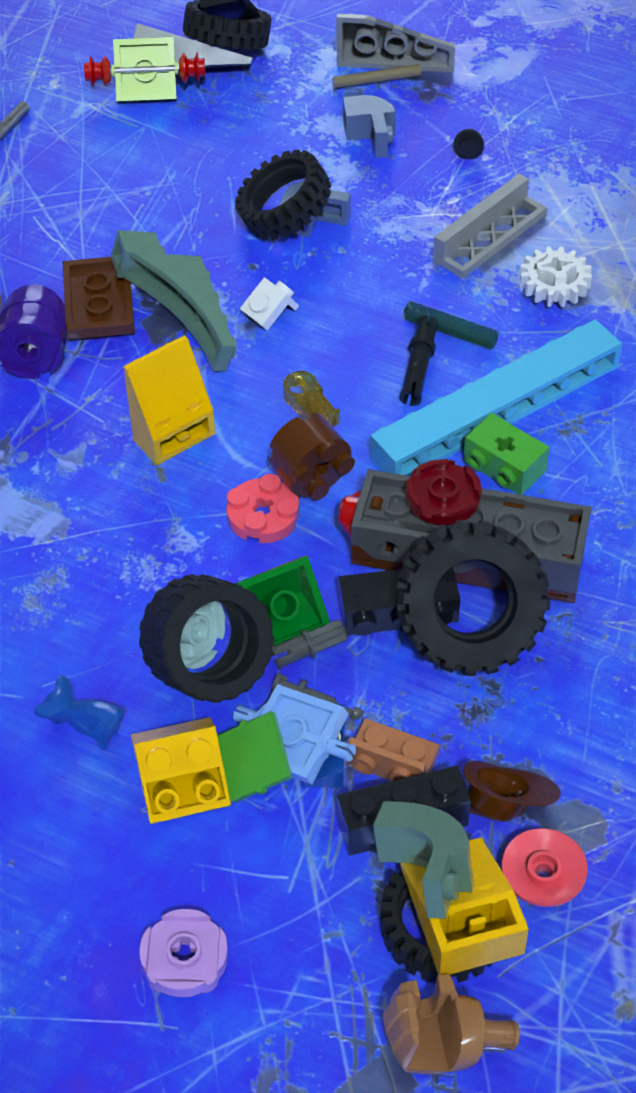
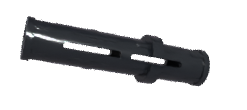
(421, 350)

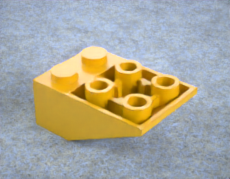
(168, 401)
(478, 925)

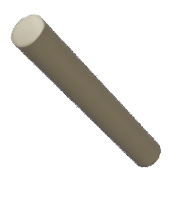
(376, 76)

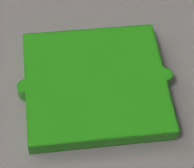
(254, 757)

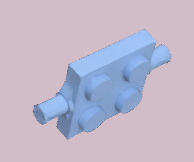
(307, 729)

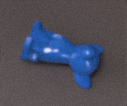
(87, 716)

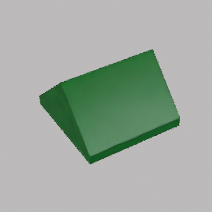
(290, 598)

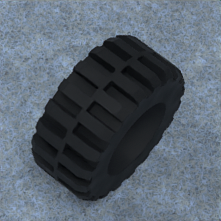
(501, 640)

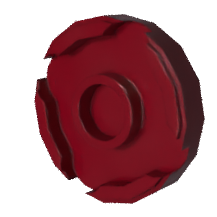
(443, 492)

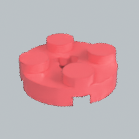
(257, 493)

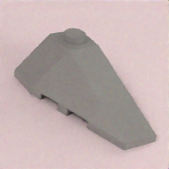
(384, 45)
(214, 56)

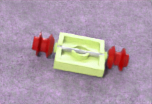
(144, 69)

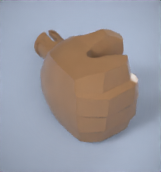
(442, 1030)

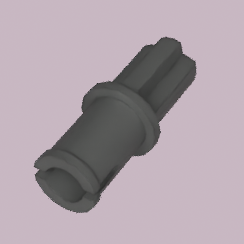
(309, 643)

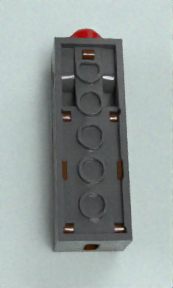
(386, 529)

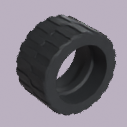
(245, 655)

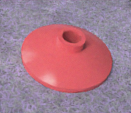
(548, 852)

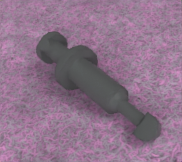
(282, 680)

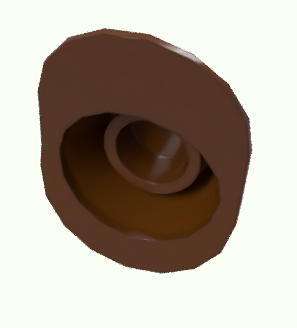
(506, 792)

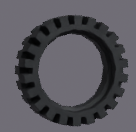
(216, 30)
(297, 208)
(396, 938)

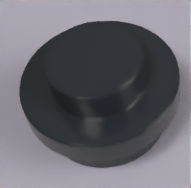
(468, 144)

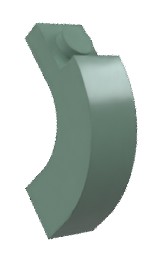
(428, 839)

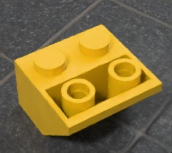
(181, 770)

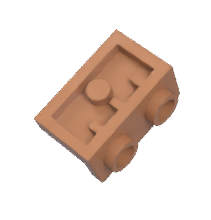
(391, 752)

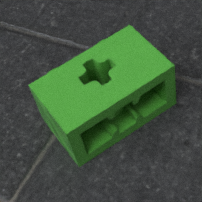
(506, 454)

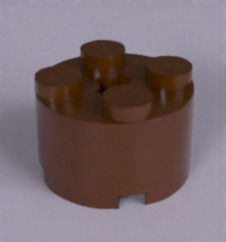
(310, 456)

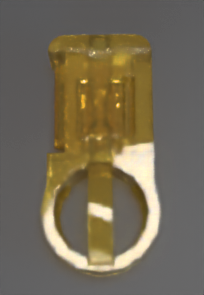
(311, 400)

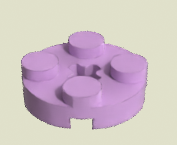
(187, 977)

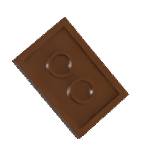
(96, 299)

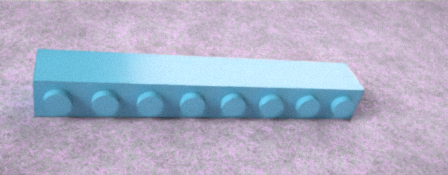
(506, 392)

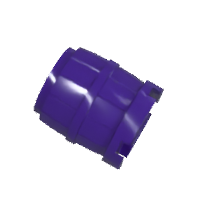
(32, 331)

